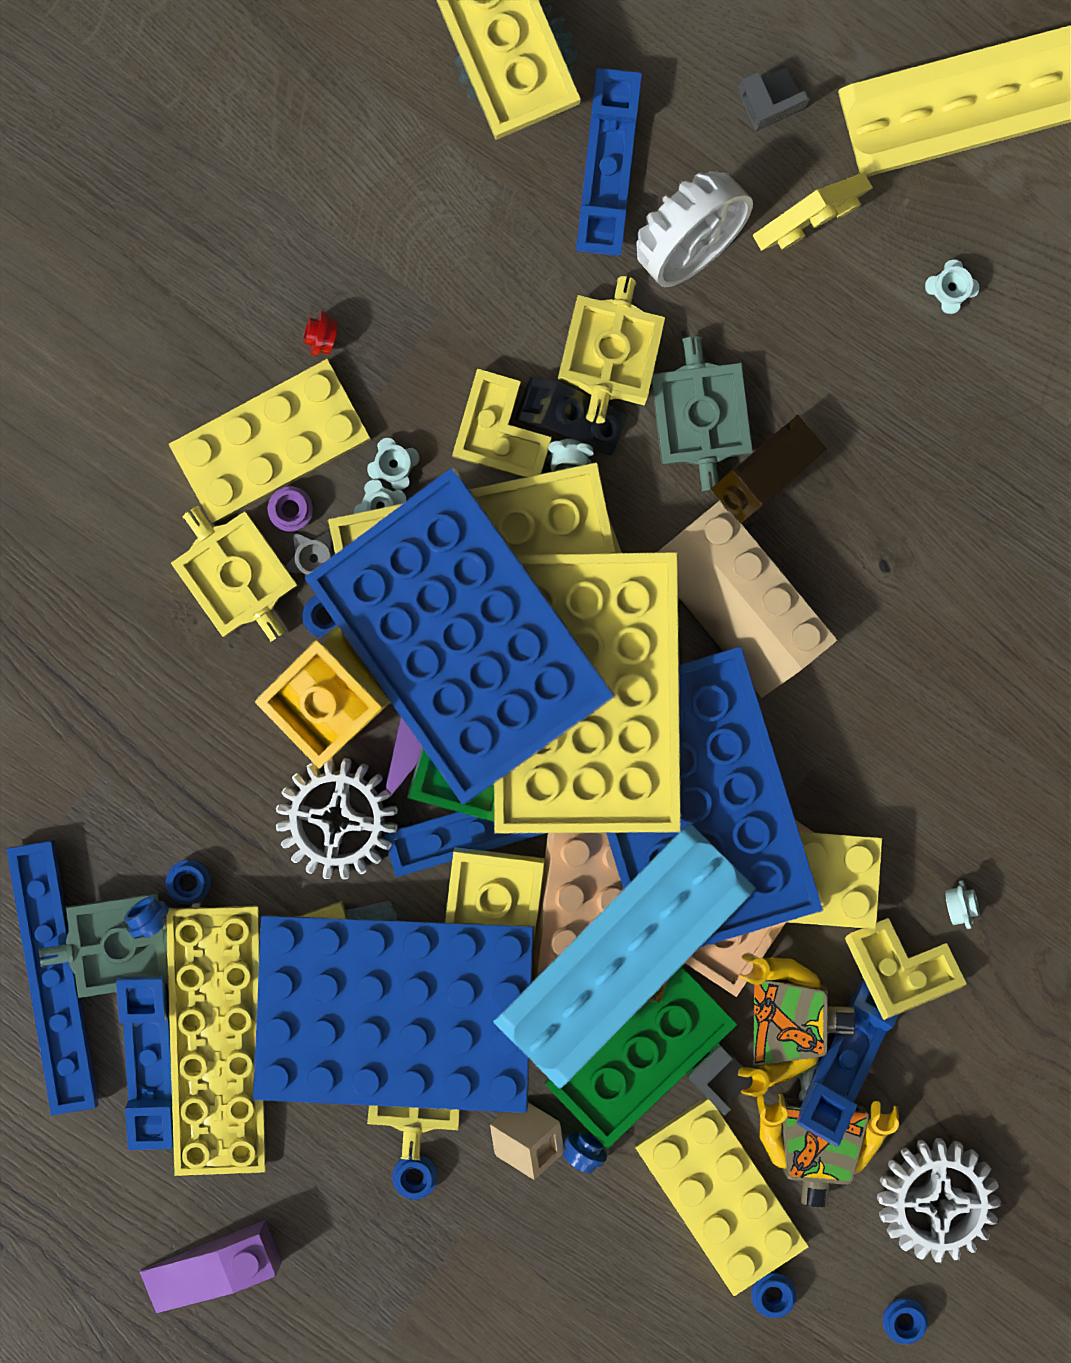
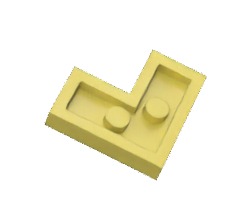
(815, 209)
(486, 433)
(894, 979)

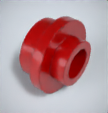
(320, 334)

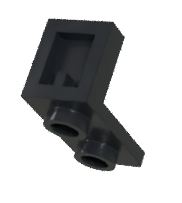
(564, 410)

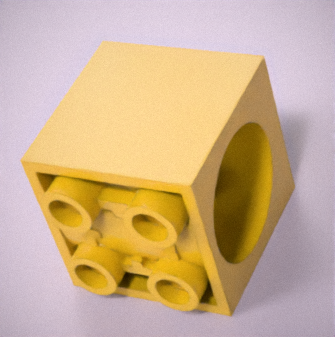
(324, 698)

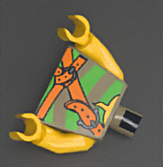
(789, 1021)
(814, 1160)

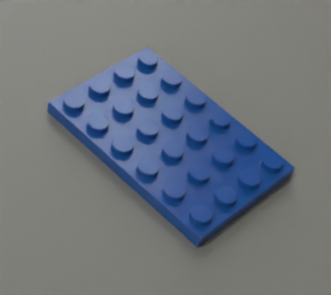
(459, 636)
(731, 798)
(390, 1013)

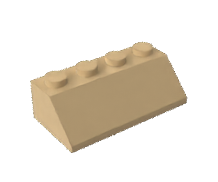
(745, 599)

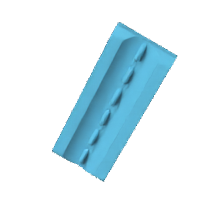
(624, 955)

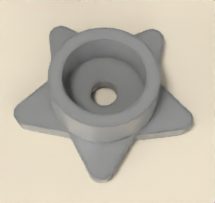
(305, 548)

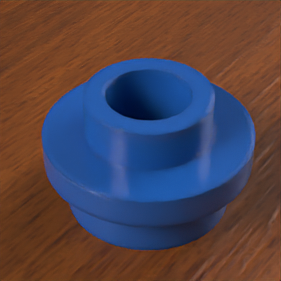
(310, 620)
(176, 889)
(146, 917)
(584, 1151)
(411, 1189)
(779, 1306)
(911, 1332)

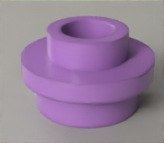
(276, 505)

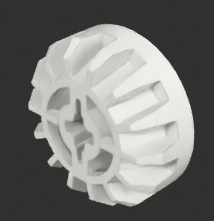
(692, 227)

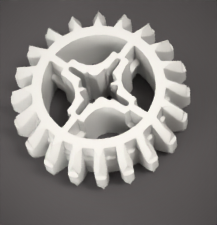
(343, 781)
(957, 1202)

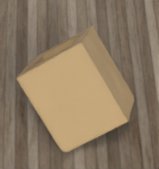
(527, 1140)

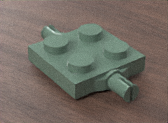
(701, 413)
(103, 949)

